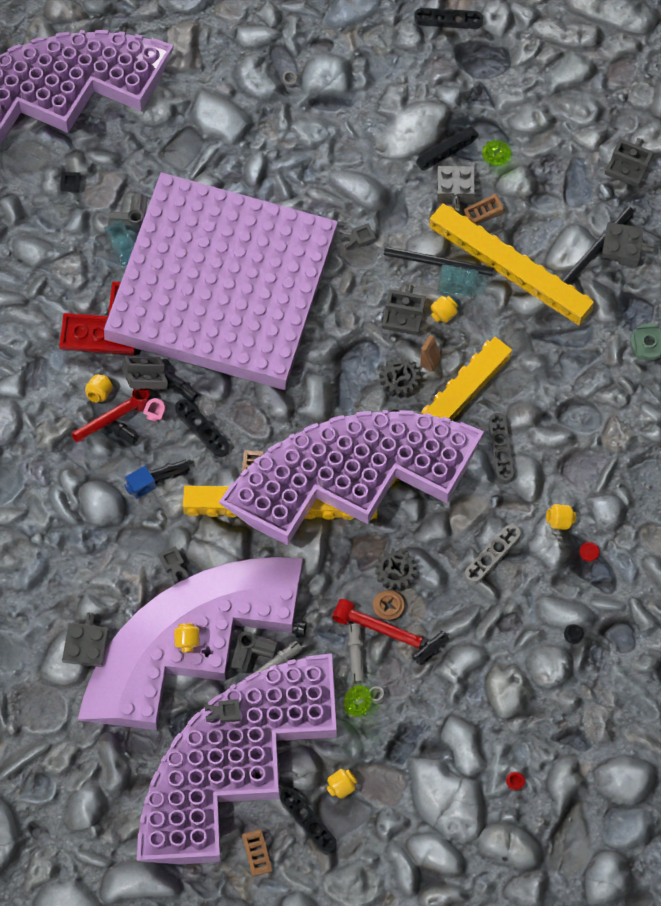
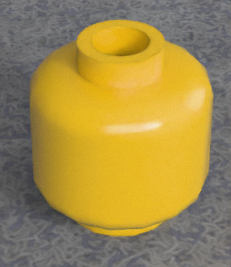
(444, 309)
(98, 388)
(560, 516)
(186, 637)
(341, 783)

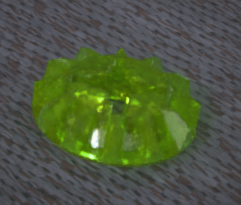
(501, 157)
(353, 694)

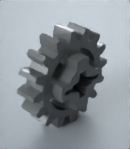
(403, 383)
(393, 577)

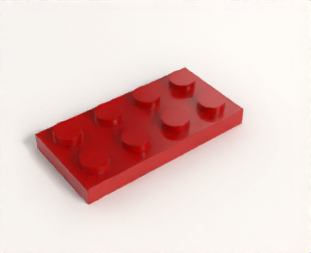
(86, 334)

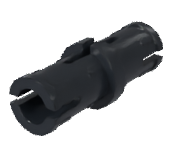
(180, 387)
(122, 431)
(170, 470)
(430, 647)

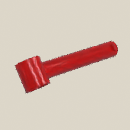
(137, 402)
(345, 612)

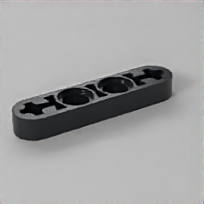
(448, 15)
(447, 148)
(204, 426)
(310, 819)

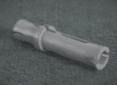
(355, 645)
(283, 656)

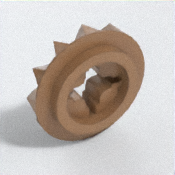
(386, 597)

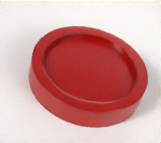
(589, 552)

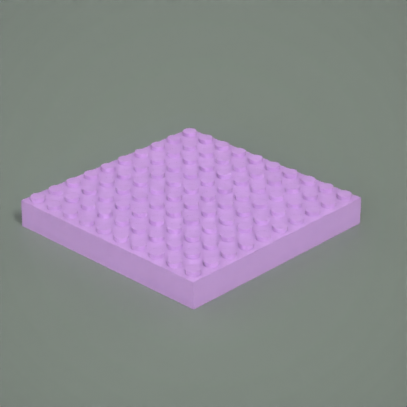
(221, 281)

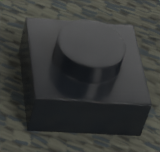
(70, 181)

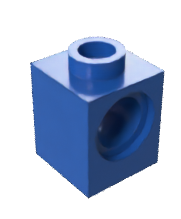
(139, 482)

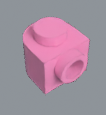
(155, 409)

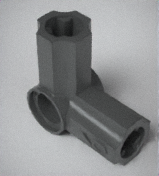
(137, 212)
(259, 646)

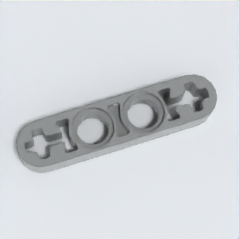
(492, 554)

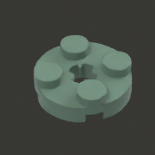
(638, 340)

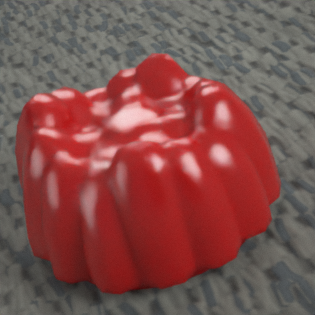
(515, 781)

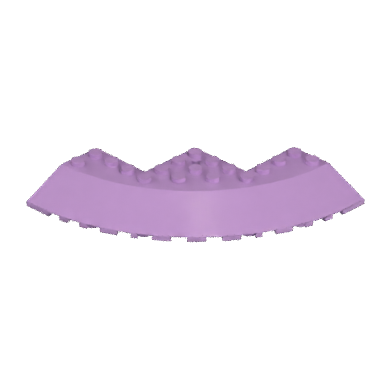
(60, 73)
(348, 460)
(136, 661)
(221, 760)

